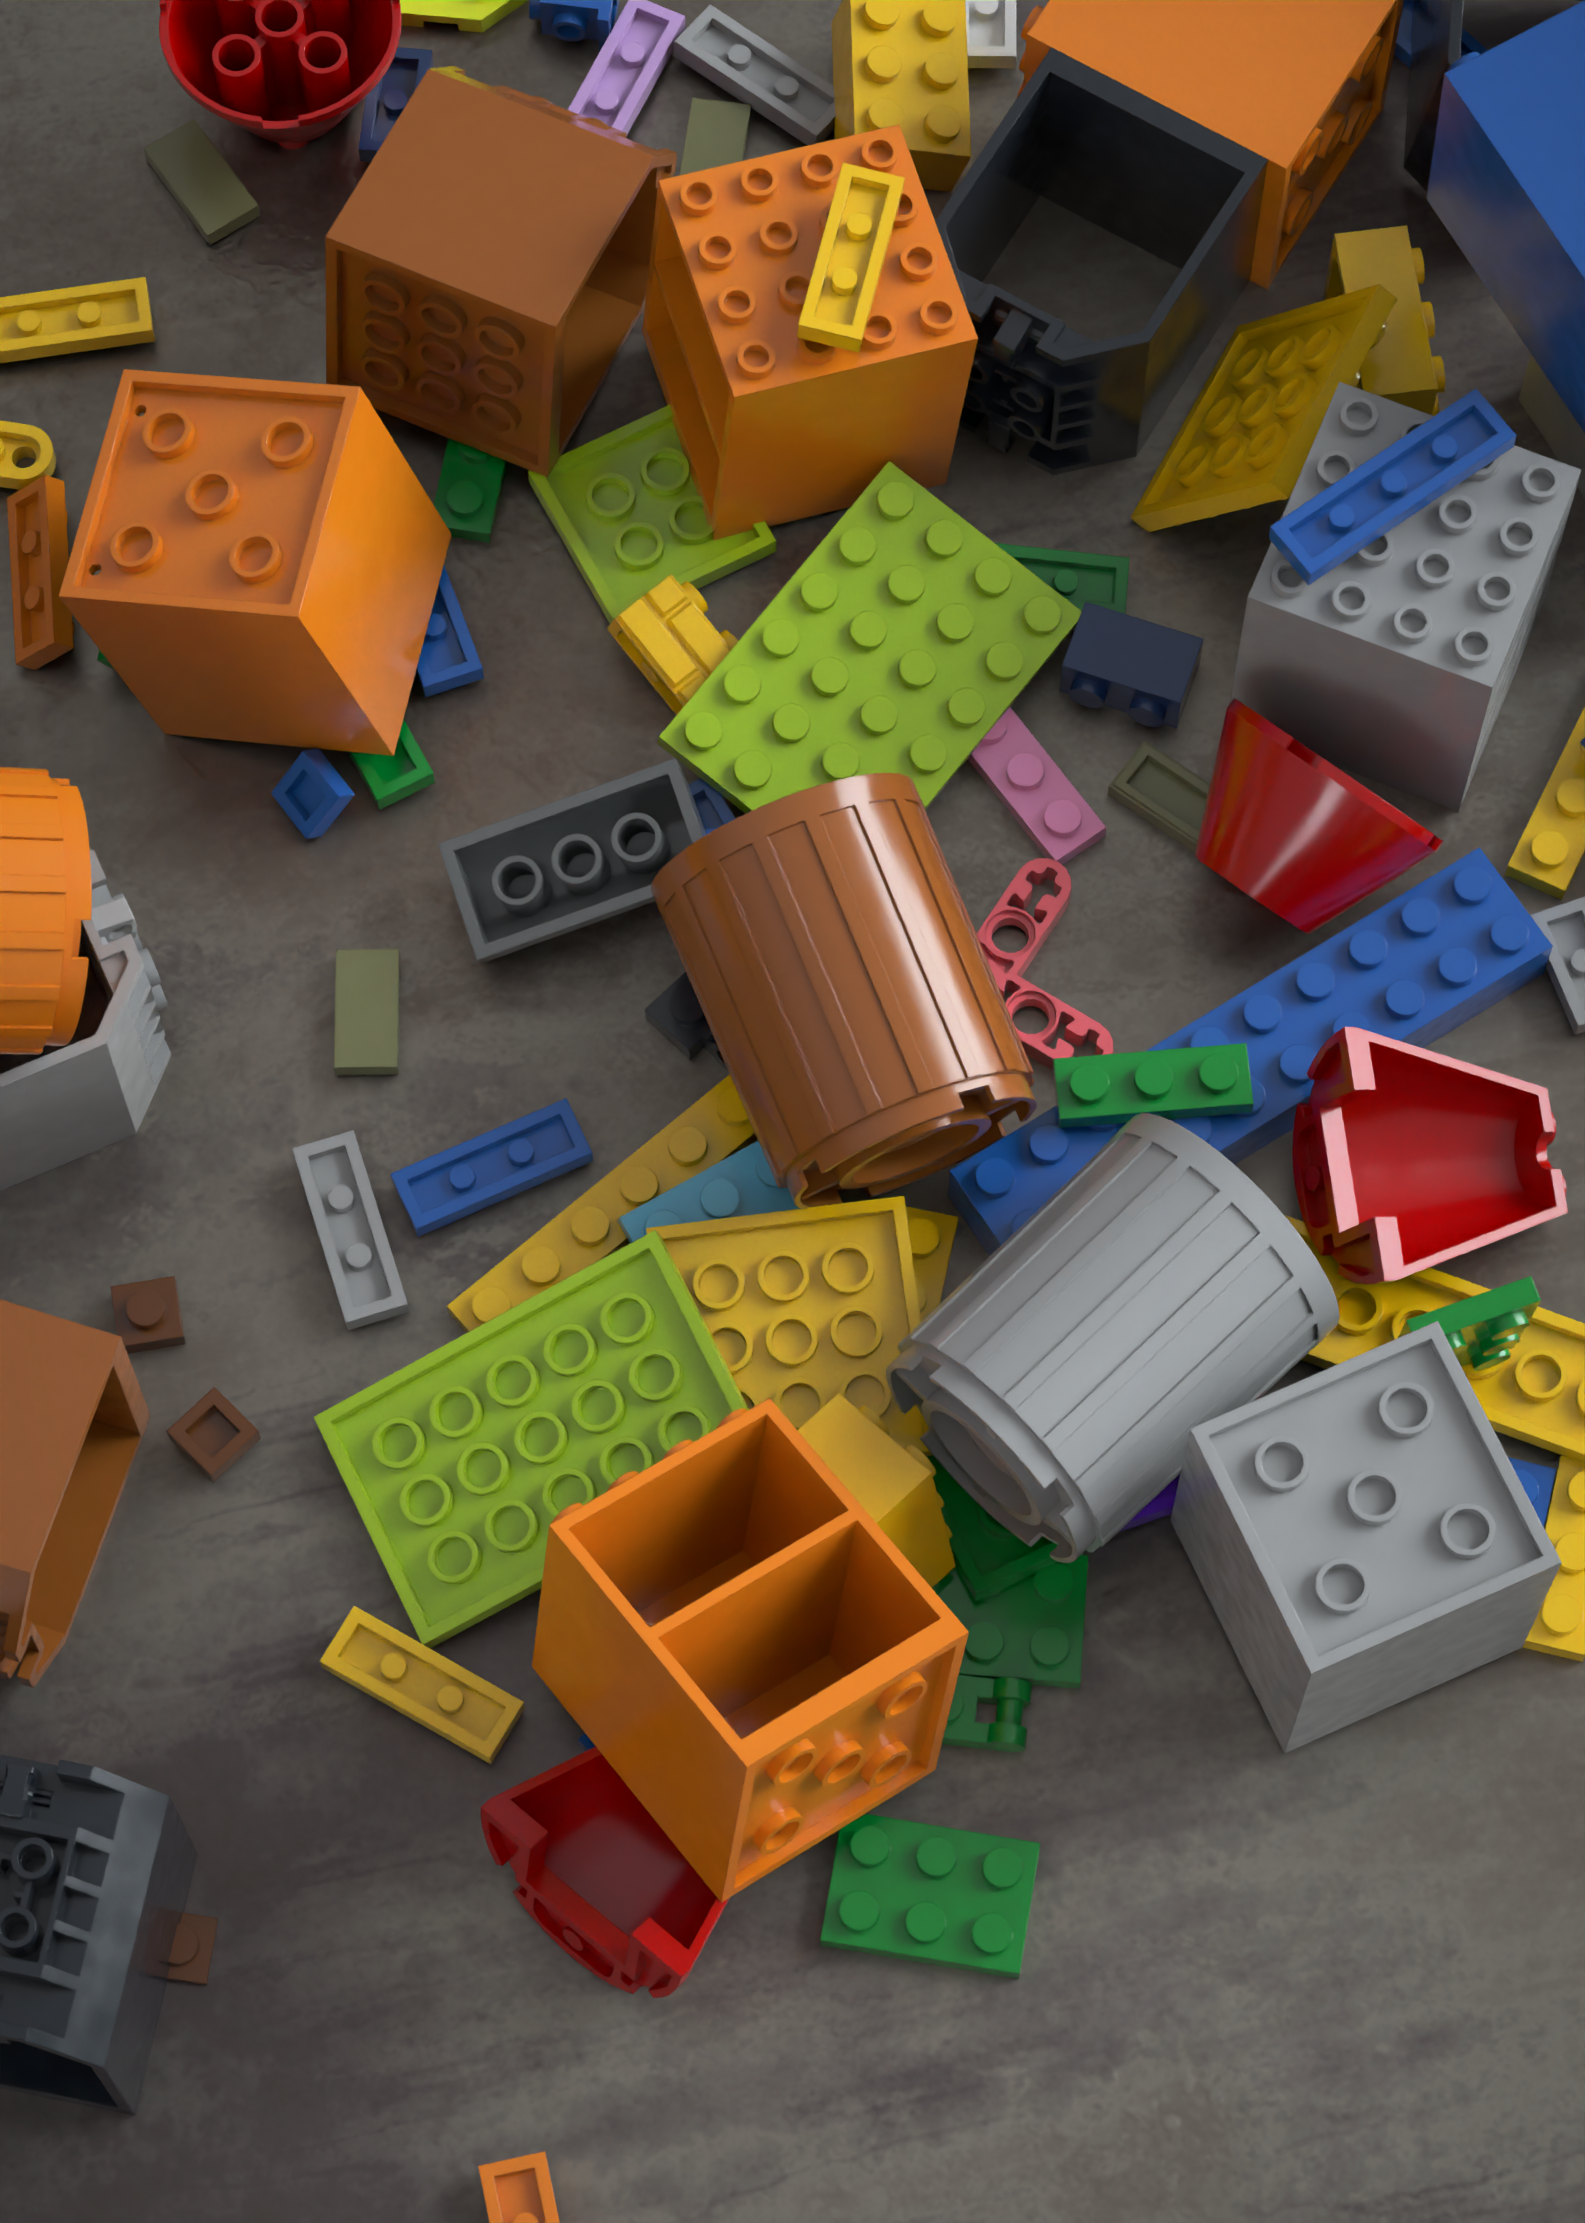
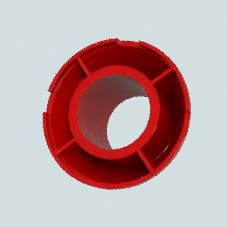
(1298, 826)

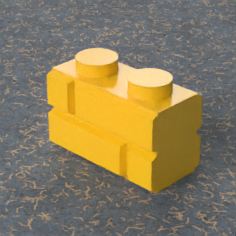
(672, 640)

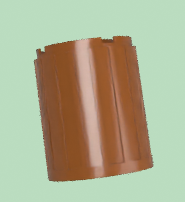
(846, 988)

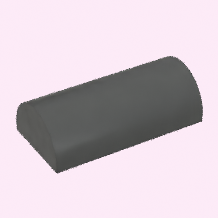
(570, 860)

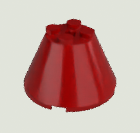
(279, 63)

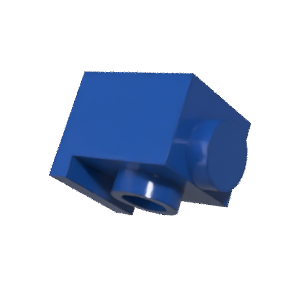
(576, 18)

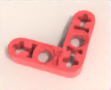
(1011, 966)

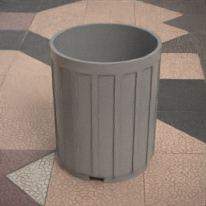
(1108, 1333)

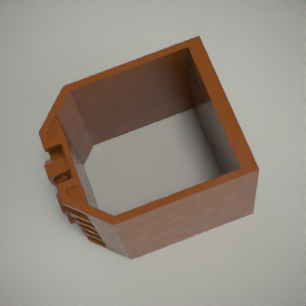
(491, 266)
(65, 1455)

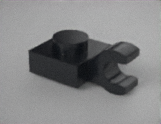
(682, 1020)

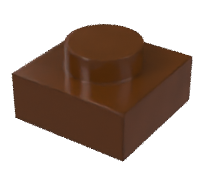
(148, 1314)
(213, 1434)
(192, 1949)

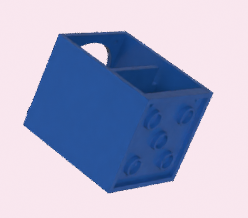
(1514, 187)

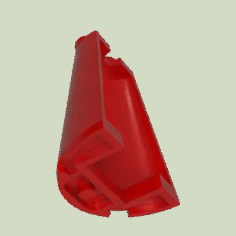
(1417, 1156)
(602, 1875)

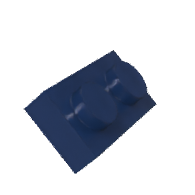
(390, 97)

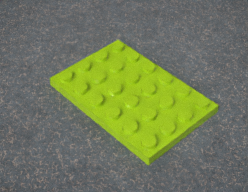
(874, 656)
(518, 1420)

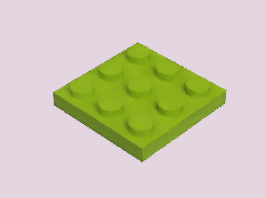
(637, 517)

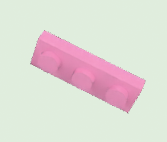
(1036, 790)

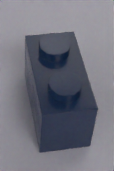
(1130, 666)

